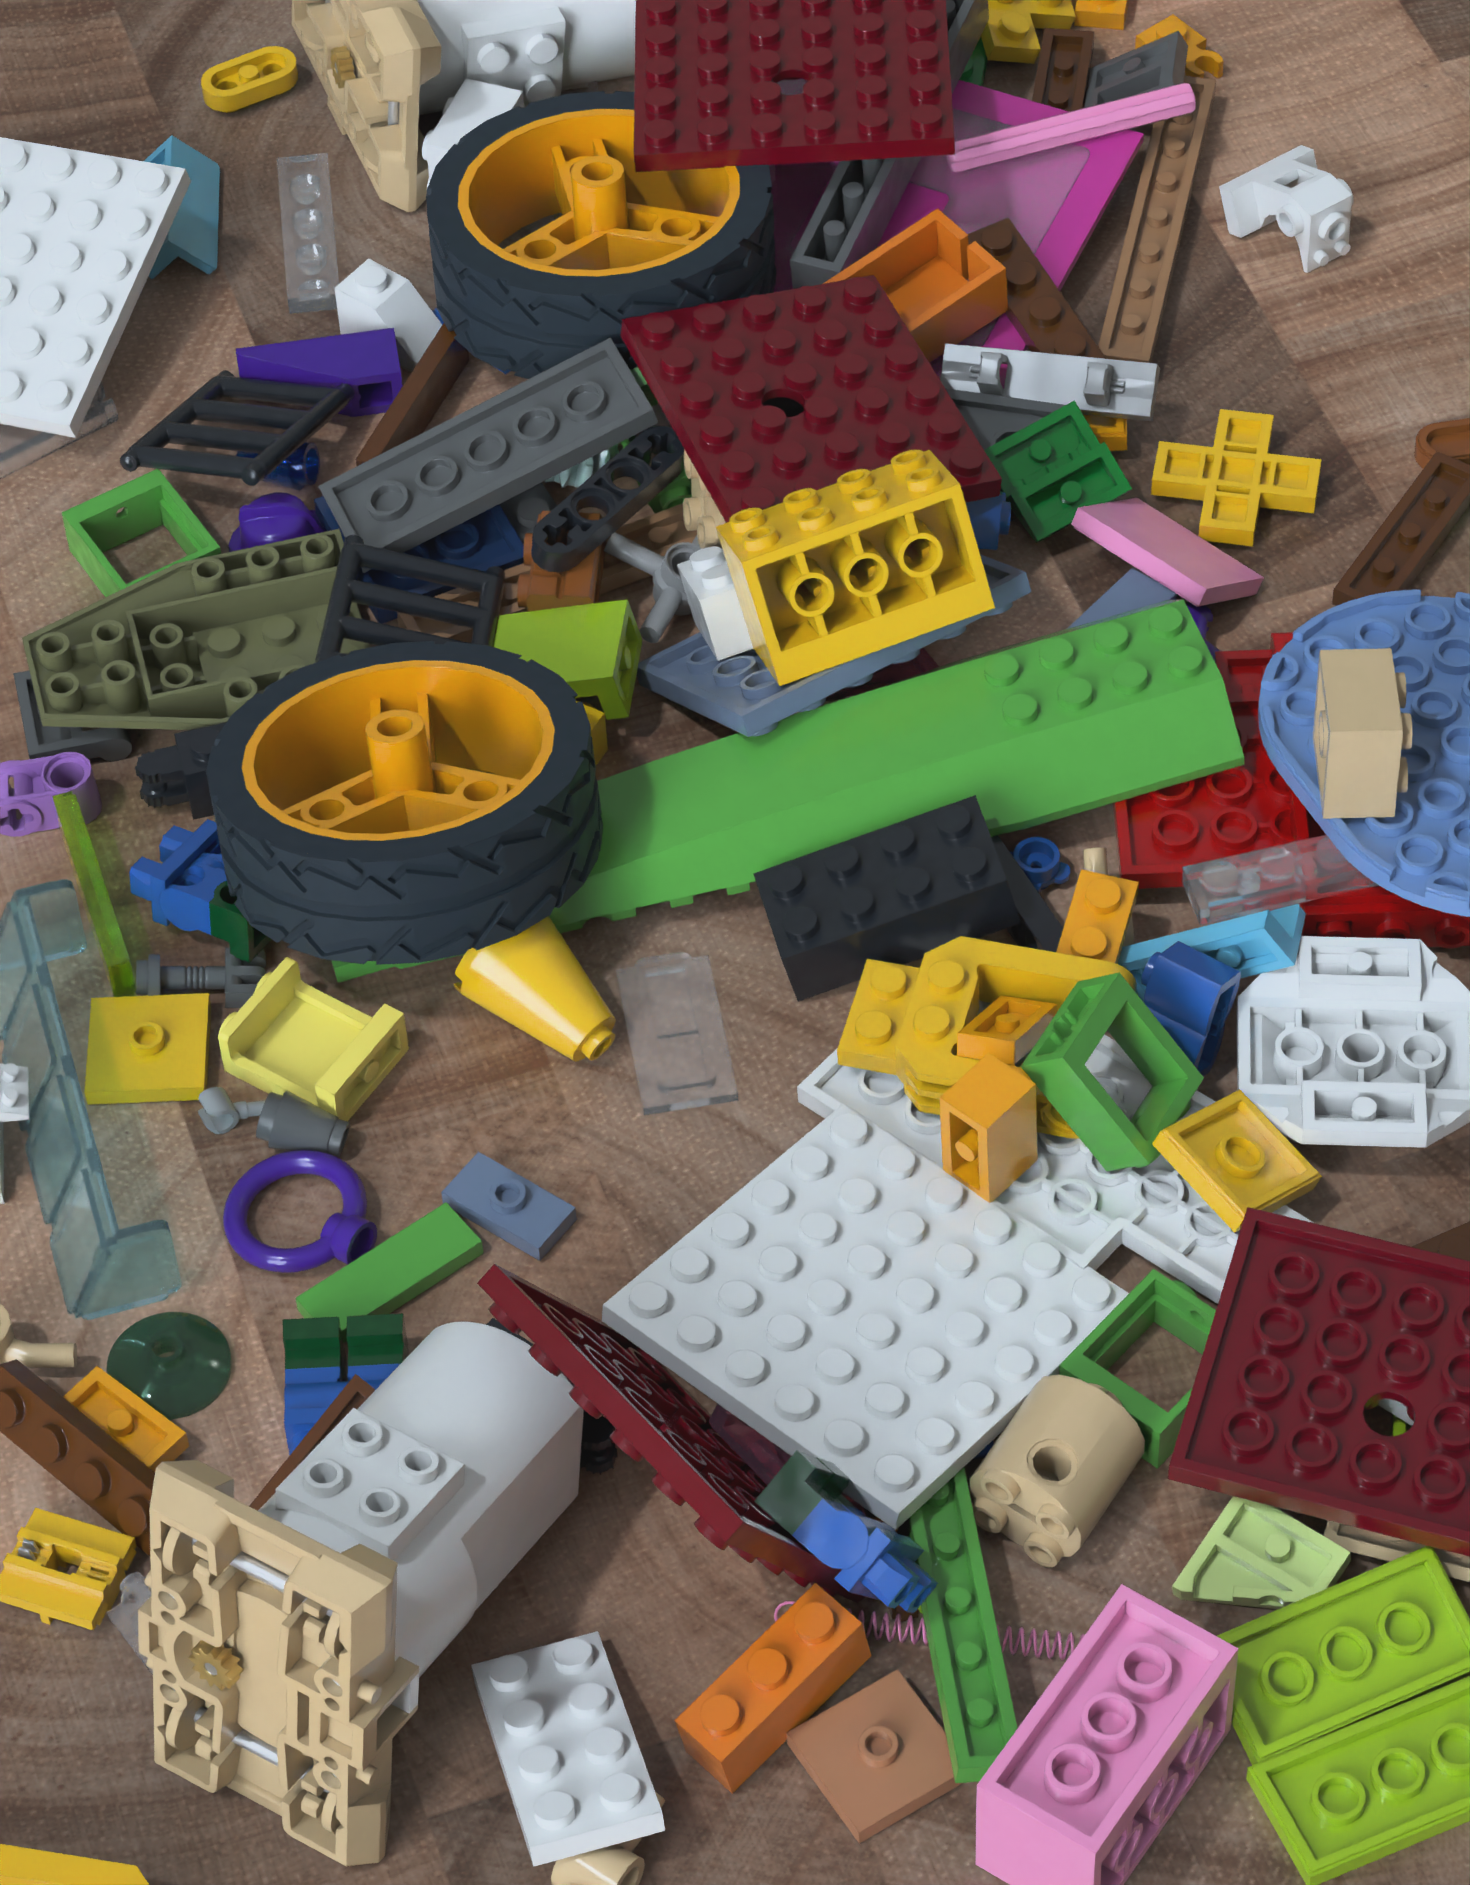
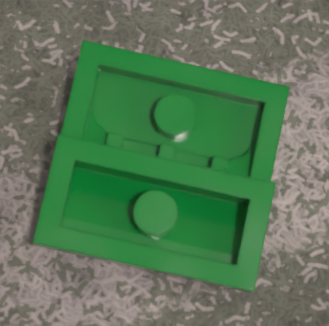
(1055, 470)

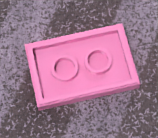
(1166, 551)

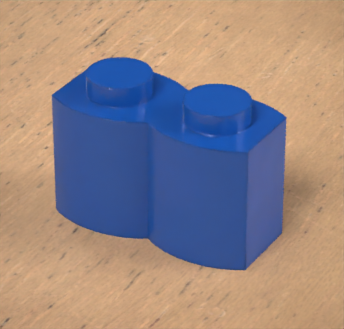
(1191, 999)

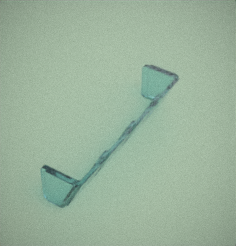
(96, 1262)

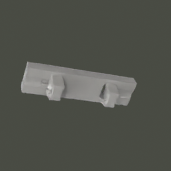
(1095, 384)

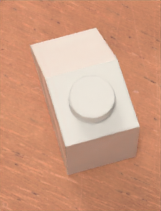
(383, 300)

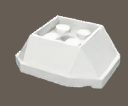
(1357, 1044)

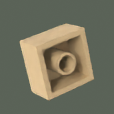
(1360, 733)

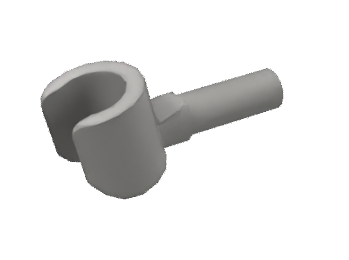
(221, 1114)

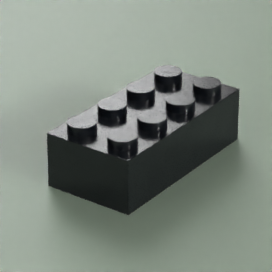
(886, 897)

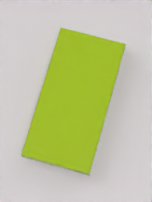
(1347, 1654)
(1371, 1785)

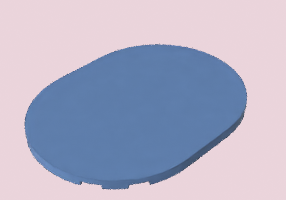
(1427, 843)

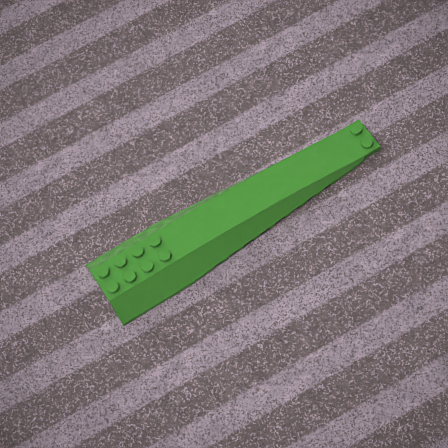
(1020, 727)

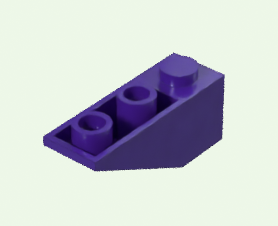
(360, 359)

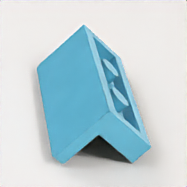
(195, 226)
(1245, 943)

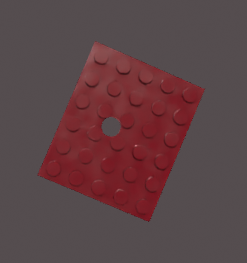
(714, 69)
(832, 351)
(1297, 1352)
(655, 1422)

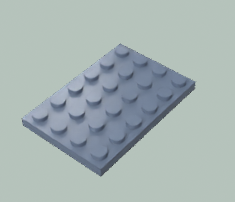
(748, 698)

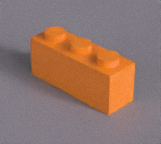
(773, 1687)

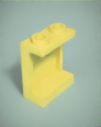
(311, 1043)

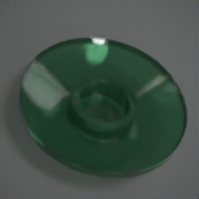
(174, 1383)

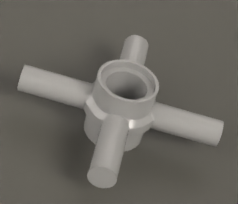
(668, 586)

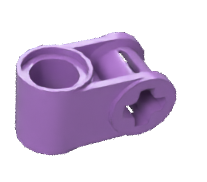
(35, 785)

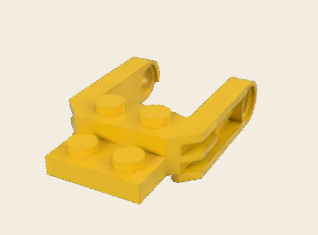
(910, 1016)

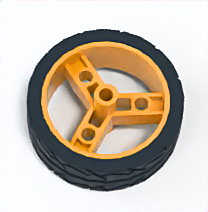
(615, 253)
(366, 834)

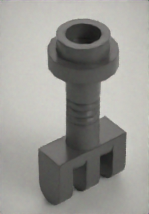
(236, 977)

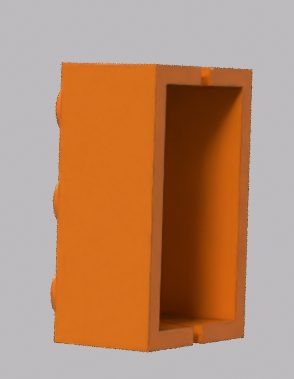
(927, 282)

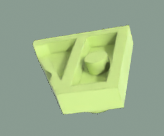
(1260, 1559)

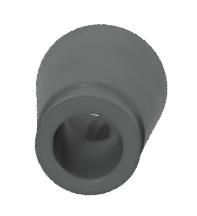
(300, 1125)

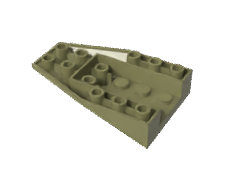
(188, 639)

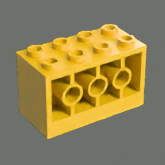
(855, 565)

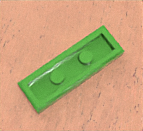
(395, 1269)

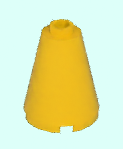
(539, 990)

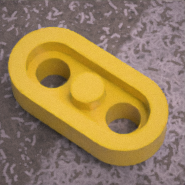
(249, 79)

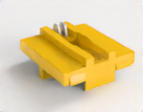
(54, 1541)

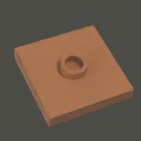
(876, 1755)

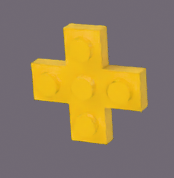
(1012, 26)
(1236, 477)

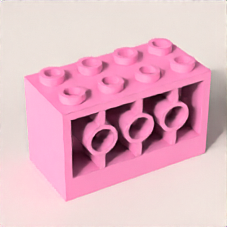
(1107, 1749)

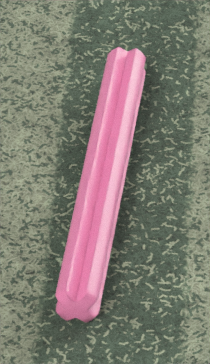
(1072, 127)

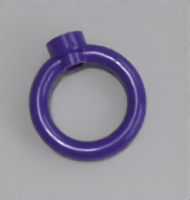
(343, 1235)

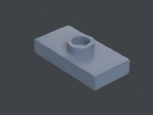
(509, 1206)

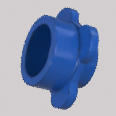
(1041, 862)

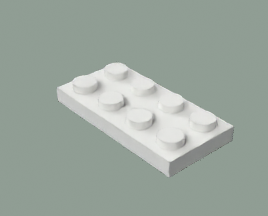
(567, 1749)

